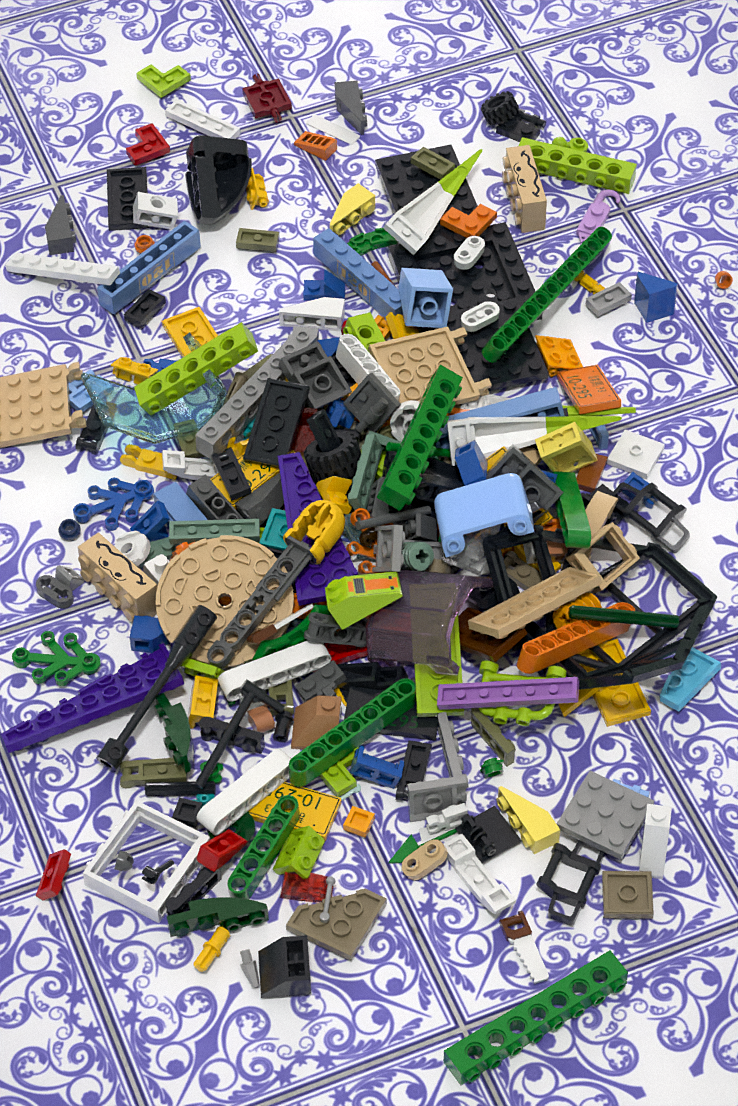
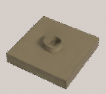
(627, 894)

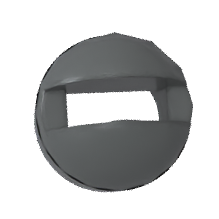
(124, 861)

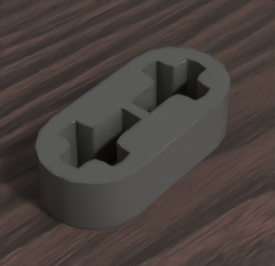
(57, 589)

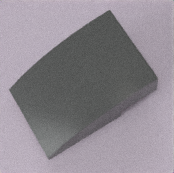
(313, 368)
(535, 482)

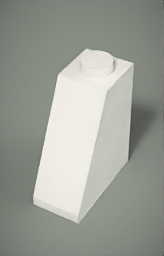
(655, 839)

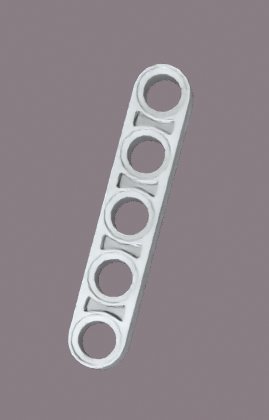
(360, 363)
(275, 668)
(245, 792)

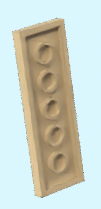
(534, 602)

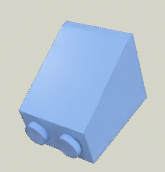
(425, 297)

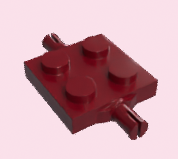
(267, 98)

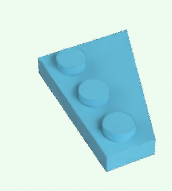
(686, 682)

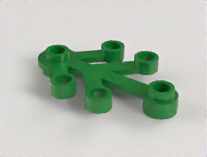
(58, 660)

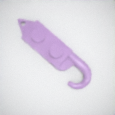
(595, 215)

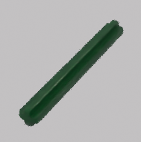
(623, 616)

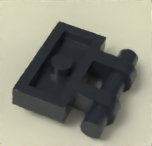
(515, 129)

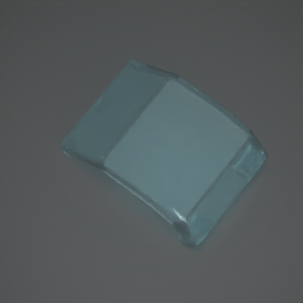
(121, 411)

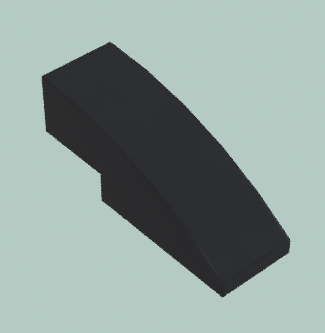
(370, 675)

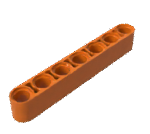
(569, 641)

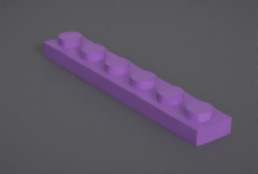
(508, 693)

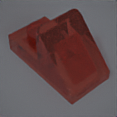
(304, 435)

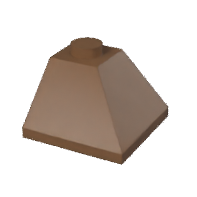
(315, 719)

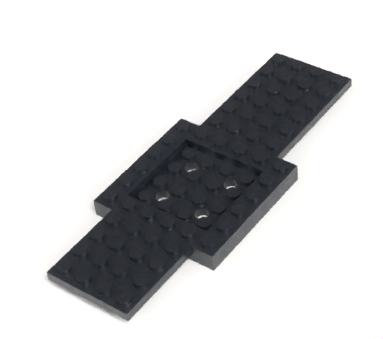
(500, 274)

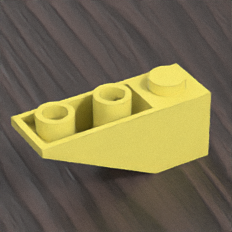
(353, 207)
(533, 823)

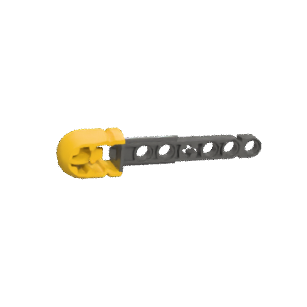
(323, 524)

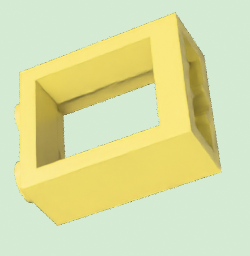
(574, 448)

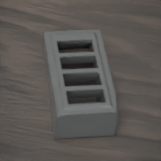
(376, 506)

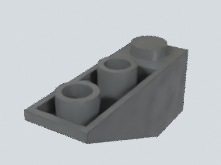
(349, 104)
(58, 232)
(211, 500)

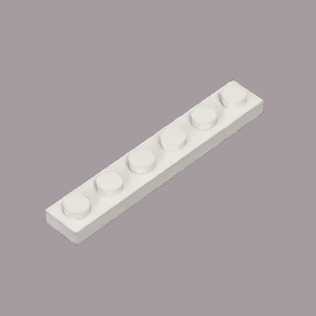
(62, 268)

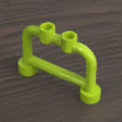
(522, 715)

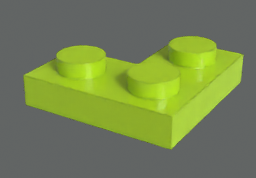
(161, 82)
(338, 777)

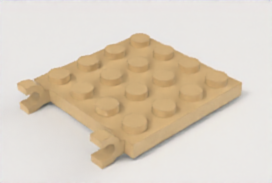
(415, 358)
(38, 405)

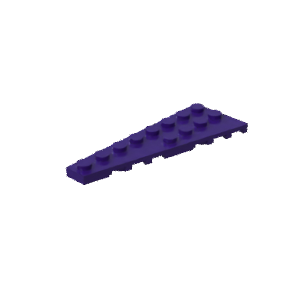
(298, 493)
(95, 700)

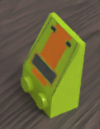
(361, 595)

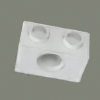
(155, 210)

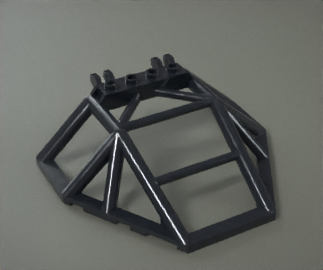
(647, 659)

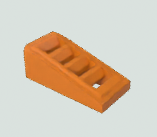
(324, 149)

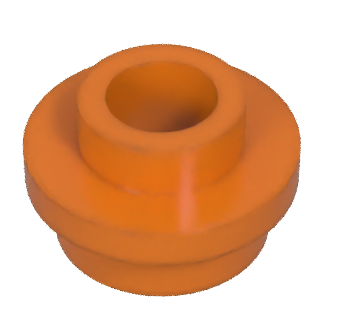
(143, 243)

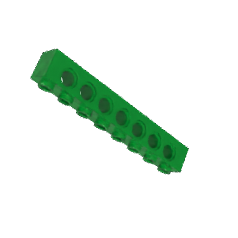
(420, 437)
(521, 1017)

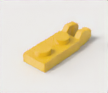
(147, 461)

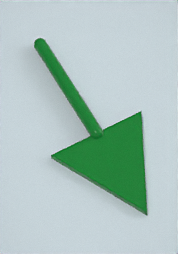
(411, 845)

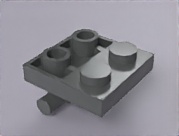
(371, 404)

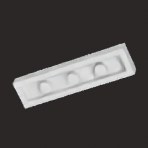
(201, 120)

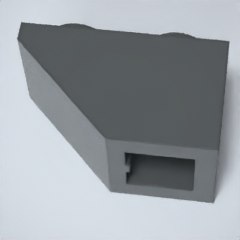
(421, 528)

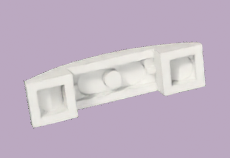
(189, 468)
(476, 876)

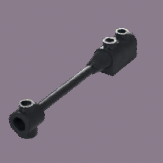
(182, 648)

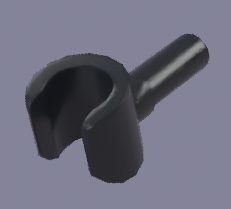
(151, 875)

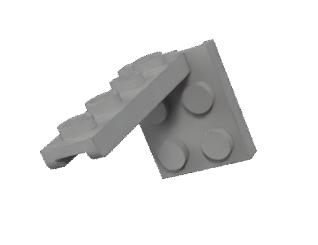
(390, 546)
(436, 795)

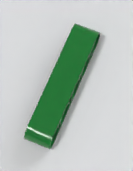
(264, 838)

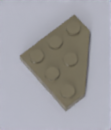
(348, 924)

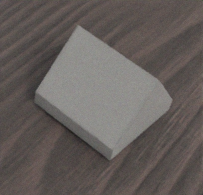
(68, 577)

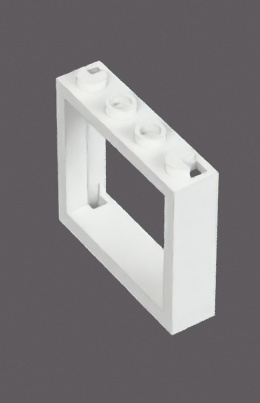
(118, 836)

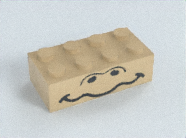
(524, 189)
(117, 577)

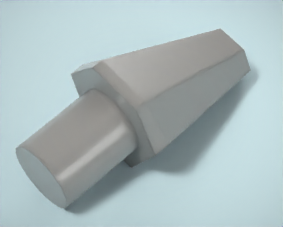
(249, 968)

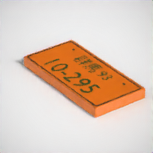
(589, 389)

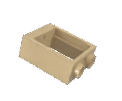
(626, 551)

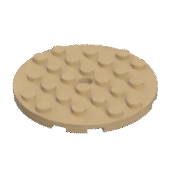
(213, 570)

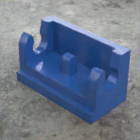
(376, 769)

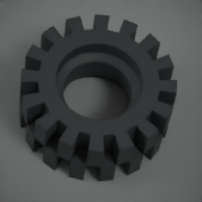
(499, 108)

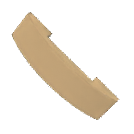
(597, 512)

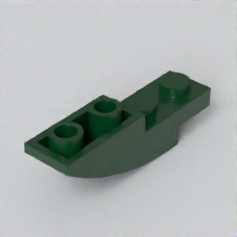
(177, 731)
(221, 911)

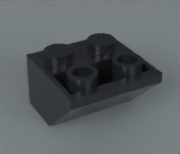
(285, 967)

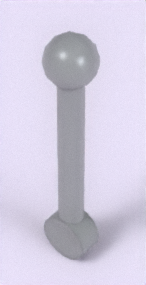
(324, 916)

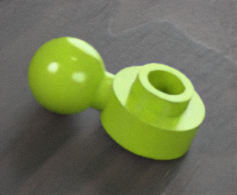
(575, 143)

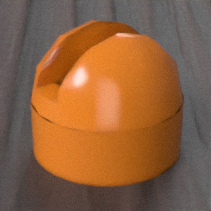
(726, 279)

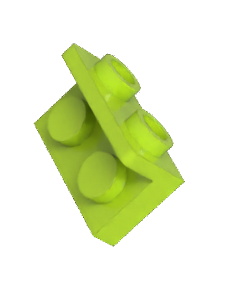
(299, 852)

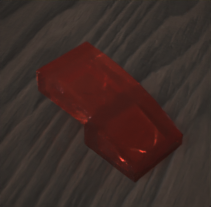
(307, 890)

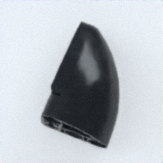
(217, 176)
(436, 479)

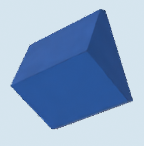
(654, 297)

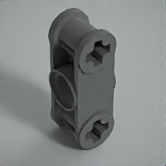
(323, 629)

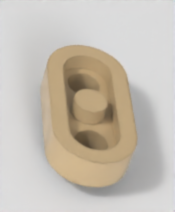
(424, 859)

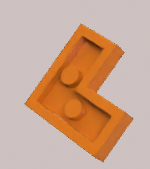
(468, 224)

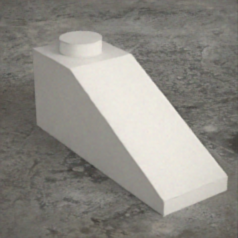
(318, 313)

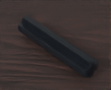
(178, 788)

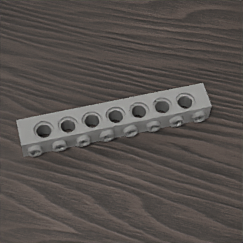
(245, 402)

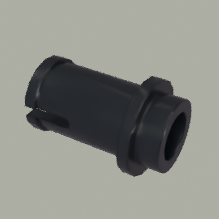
(282, 727)

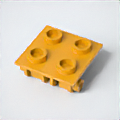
(557, 353)

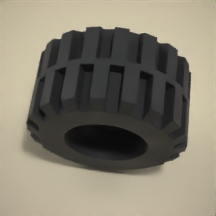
(338, 462)

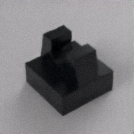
(187, 811)

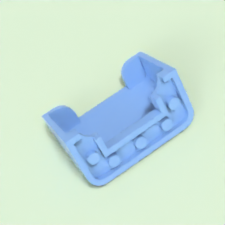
(480, 507)

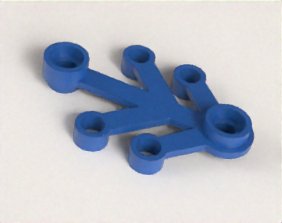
(139, 491)

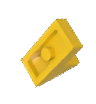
(335, 490)

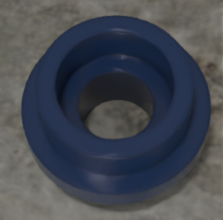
(65, 527)

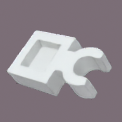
(448, 819)

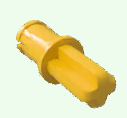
(211, 949)

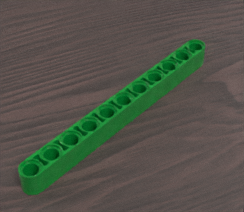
(546, 294)

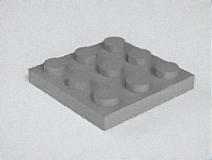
(604, 815)

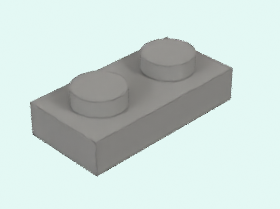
(608, 299)

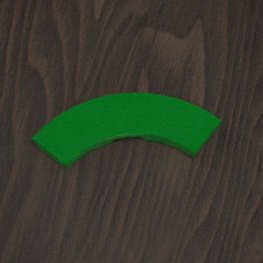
(370, 241)
(290, 639)

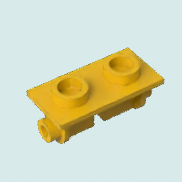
(256, 191)
(125, 368)

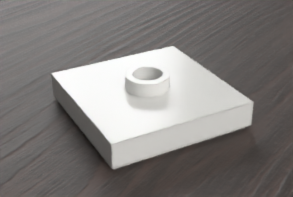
(635, 454)

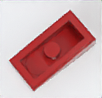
(220, 850)

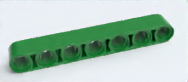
(572, 512)
(352, 732)

